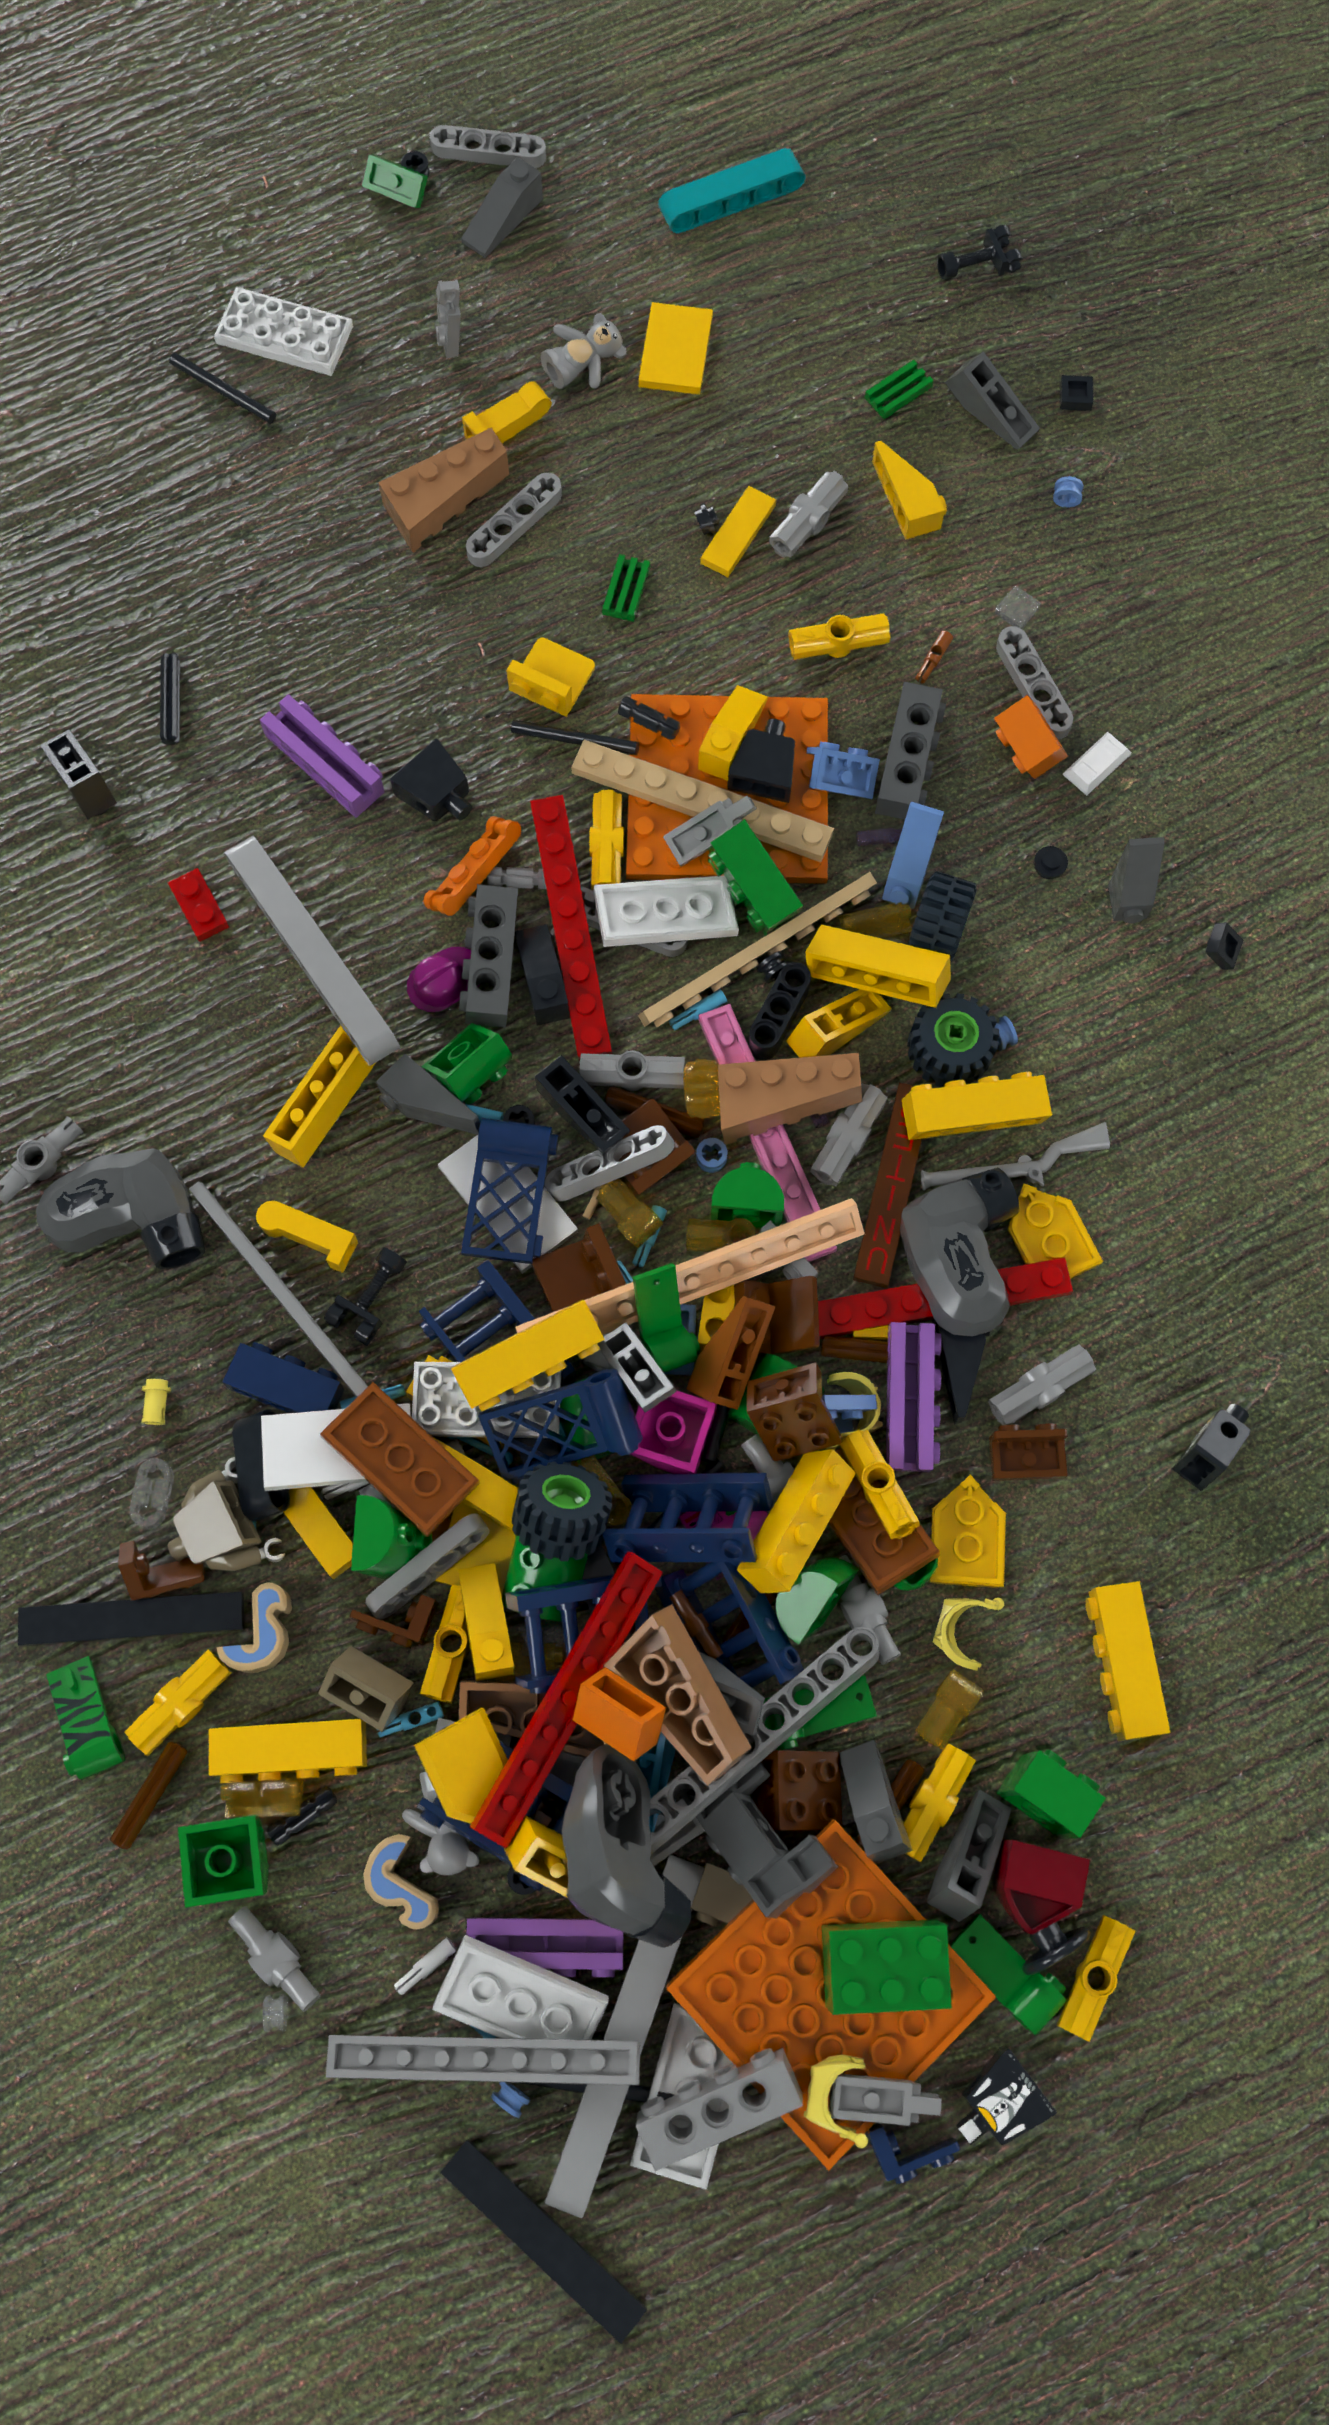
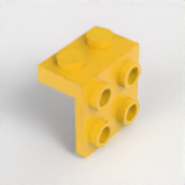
(550, 676)

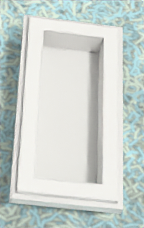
(1097, 763)

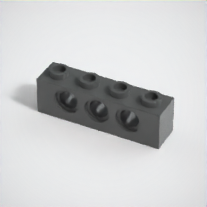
(915, 704)
(499, 906)

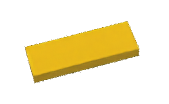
(738, 531)

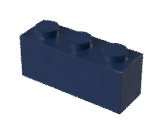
(282, 1382)

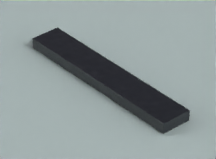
(131, 1619)
(544, 2241)

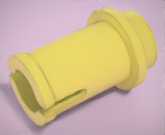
(155, 1401)

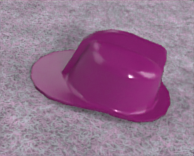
(438, 980)

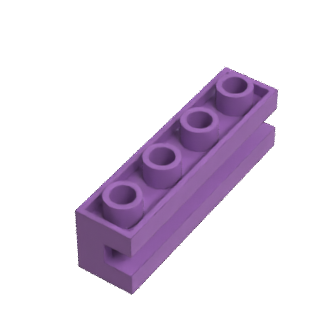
(323, 755)
(911, 1397)
(554, 1943)

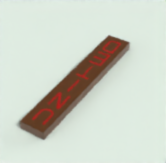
(888, 1199)

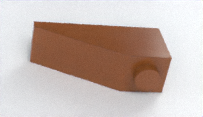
(731, 1354)

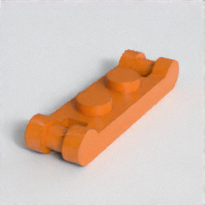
(474, 867)

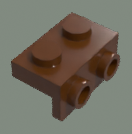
(1028, 1453)

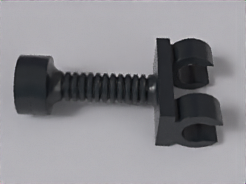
(994, 241)
(389, 1263)

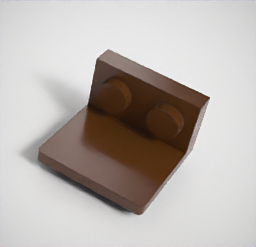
(641, 1119)
(578, 1270)
(795, 1316)
(791, 1412)
(801, 1790)

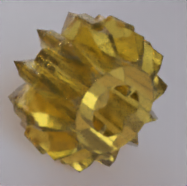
(702, 1088)

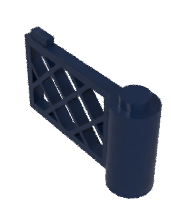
(514, 1145)
(608, 1418)

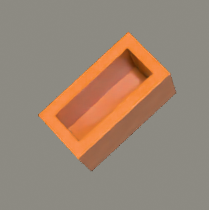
(1030, 738)
(619, 1714)

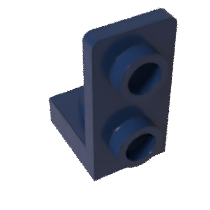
(903, 2170)

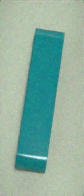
(731, 190)

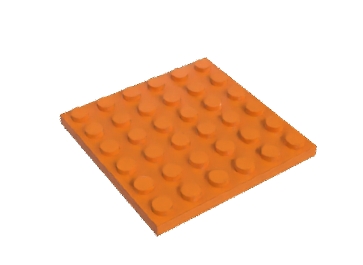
(648, 822)
(765, 1990)

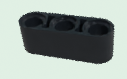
(779, 996)
(254, 1500)

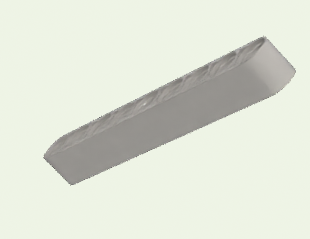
(312, 951)
(767, 1740)
(629, 2022)

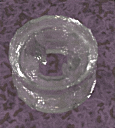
(275, 2013)

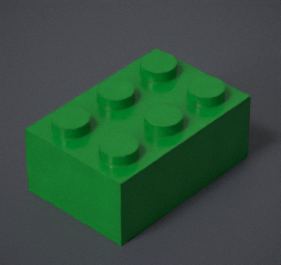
(753, 878)
(1052, 1794)
(886, 1967)

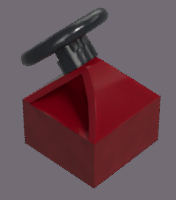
(1036, 1892)

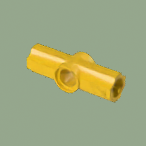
(821, 638)
(606, 838)
(887, 1501)
(445, 1666)
(177, 1702)
(936, 1799)
(1085, 2003)

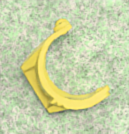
(858, 1385)
(945, 1631)
(822, 2078)

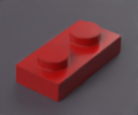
(198, 904)

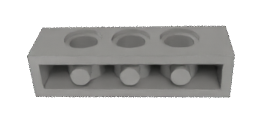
(670, 2144)

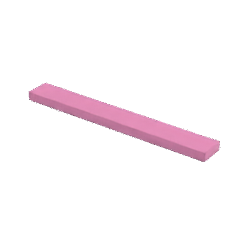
(773, 1146)

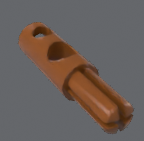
(932, 660)

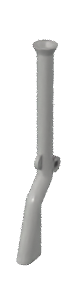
(1088, 1140)

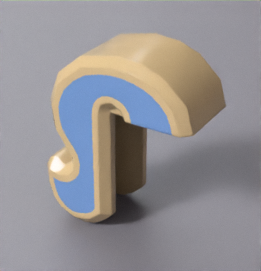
(268, 1632)
(392, 1889)

